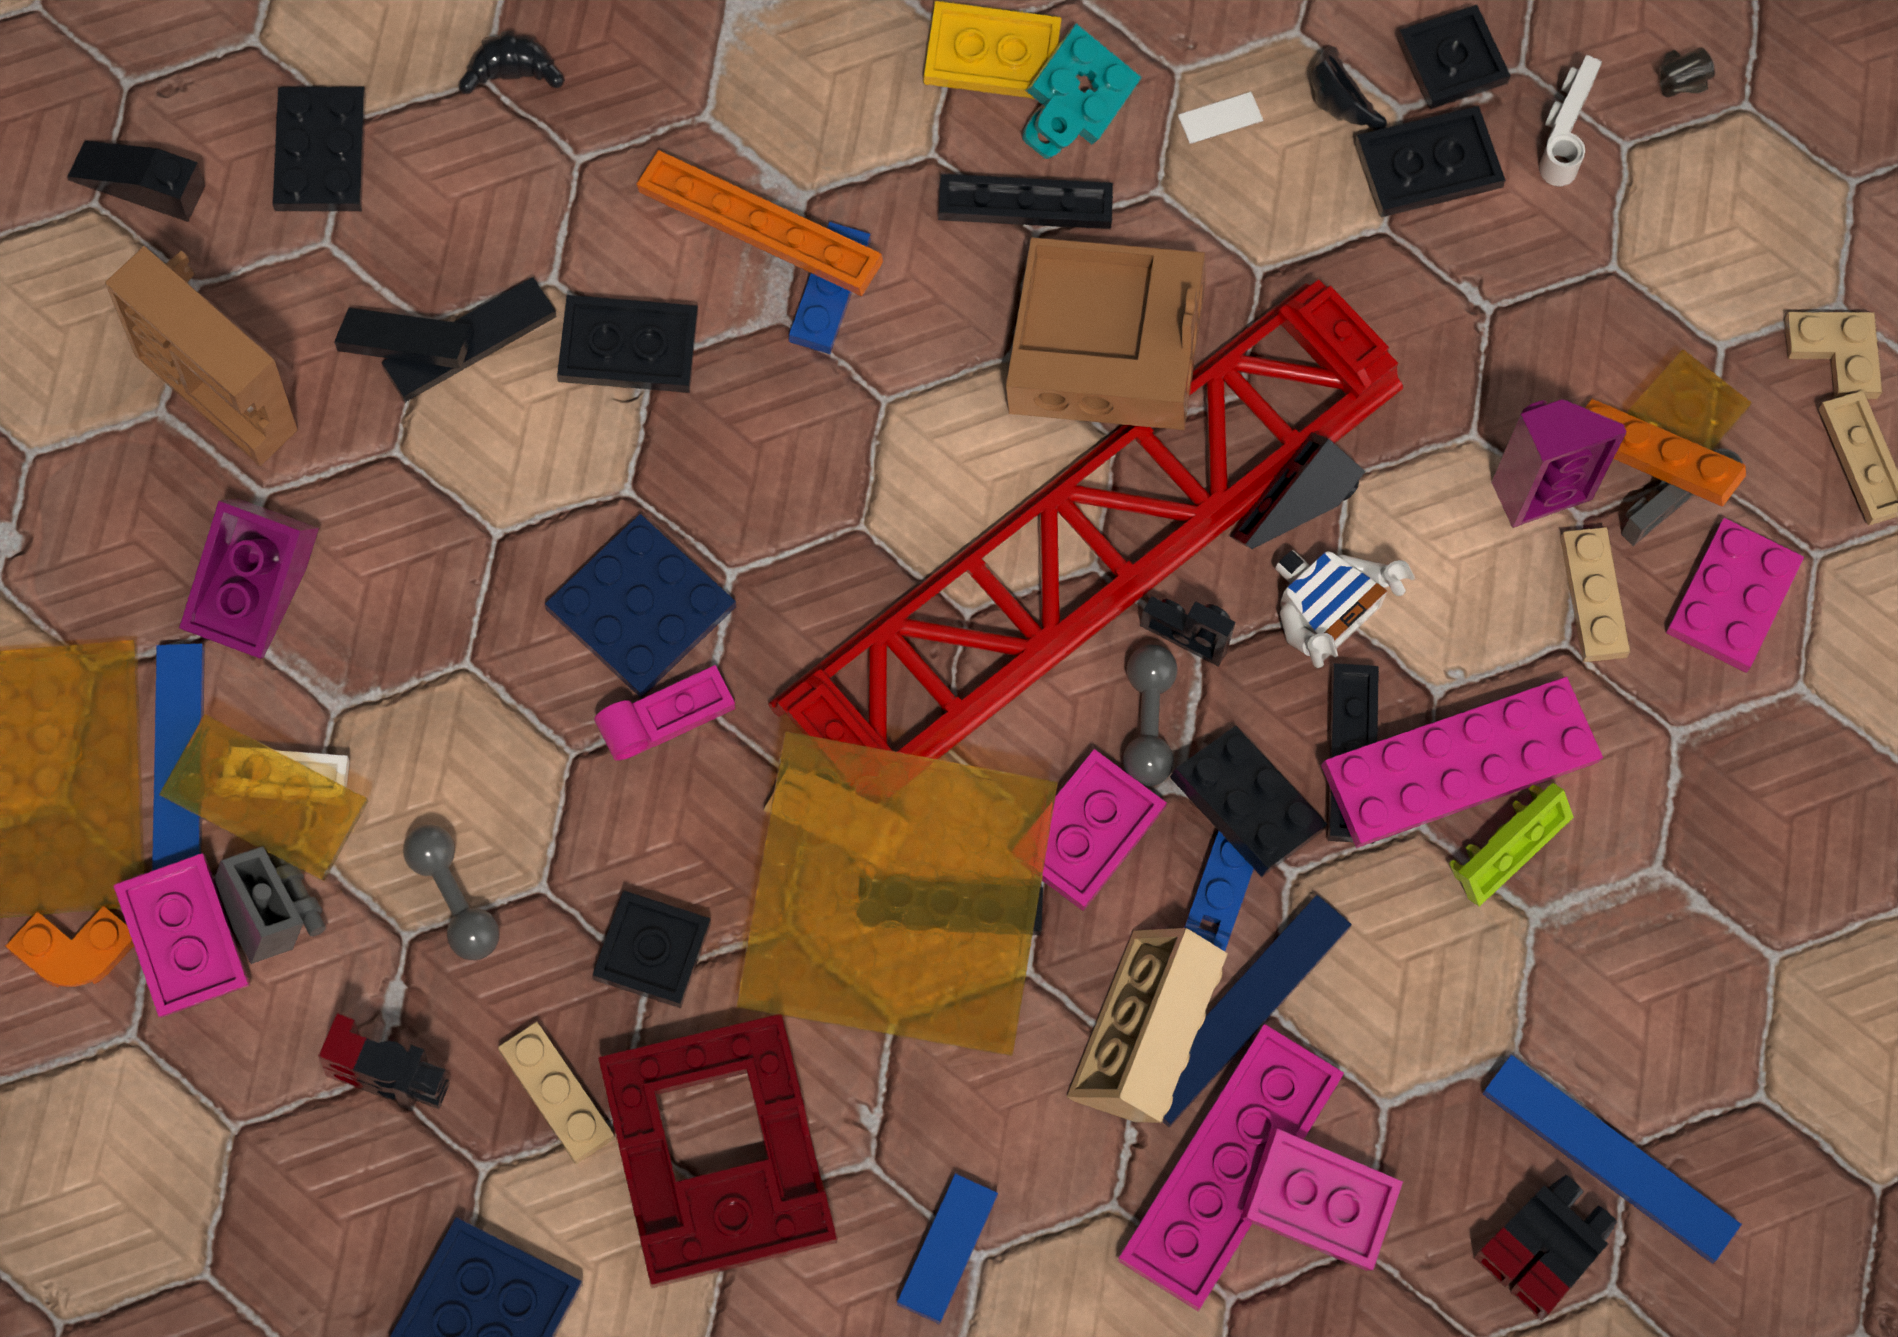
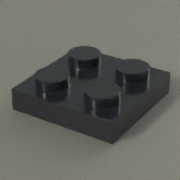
(1453, 56)
(652, 949)

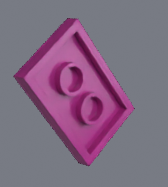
(1735, 595)
(1095, 828)
(181, 935)
(1321, 1200)

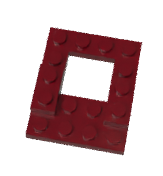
(732, 1213)

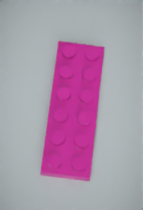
(1461, 762)
(1199, 1210)

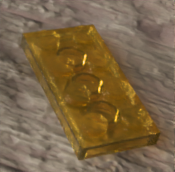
(264, 797)

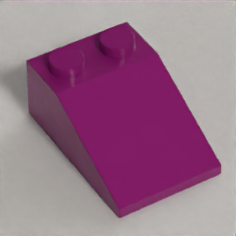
(247, 576)

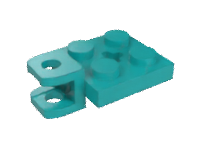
(1064, 106)

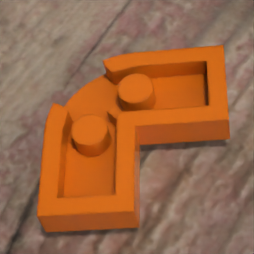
(75, 961)

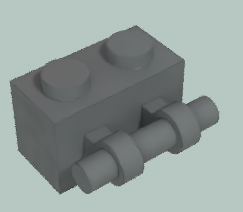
(266, 903)

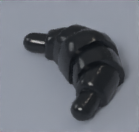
(509, 58)
(1340, 94)

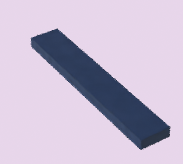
(1257, 998)

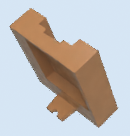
(1106, 333)
(201, 353)

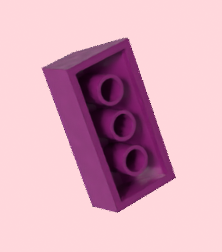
(1554, 460)

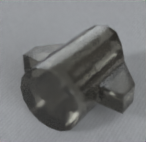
(1686, 72)

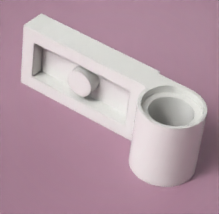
(1562, 120)

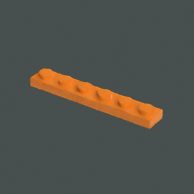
(760, 223)

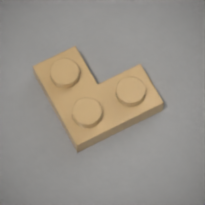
(1846, 340)

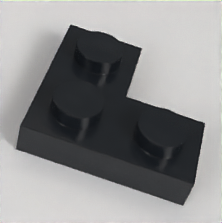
(1202, 632)

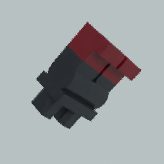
(381, 1067)
(1555, 1232)

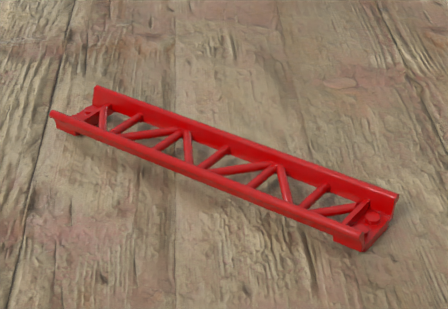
(1349, 360)

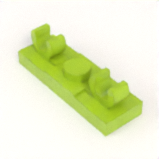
(1513, 843)

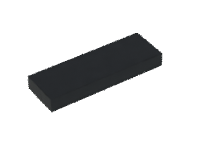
(404, 337)

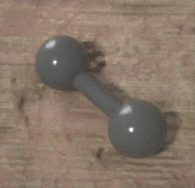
(1150, 672)
(471, 931)

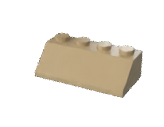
(1148, 1024)

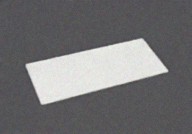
(1220, 117)

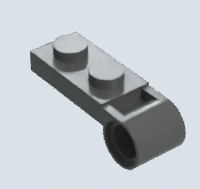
(1647, 515)

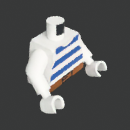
(1333, 599)

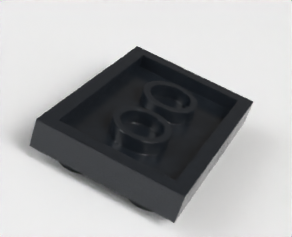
(319, 149)
(1430, 161)
(627, 343)
(1248, 801)

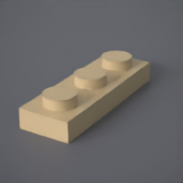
(1863, 455)
(1595, 594)
(556, 1093)

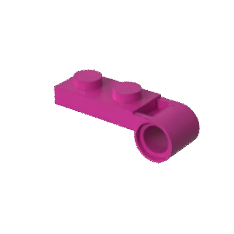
(664, 715)

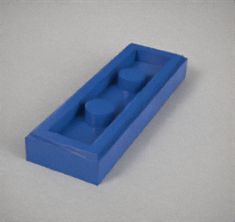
(947, 1249)

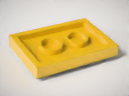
(988, 48)

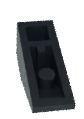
(140, 176)
(1306, 487)

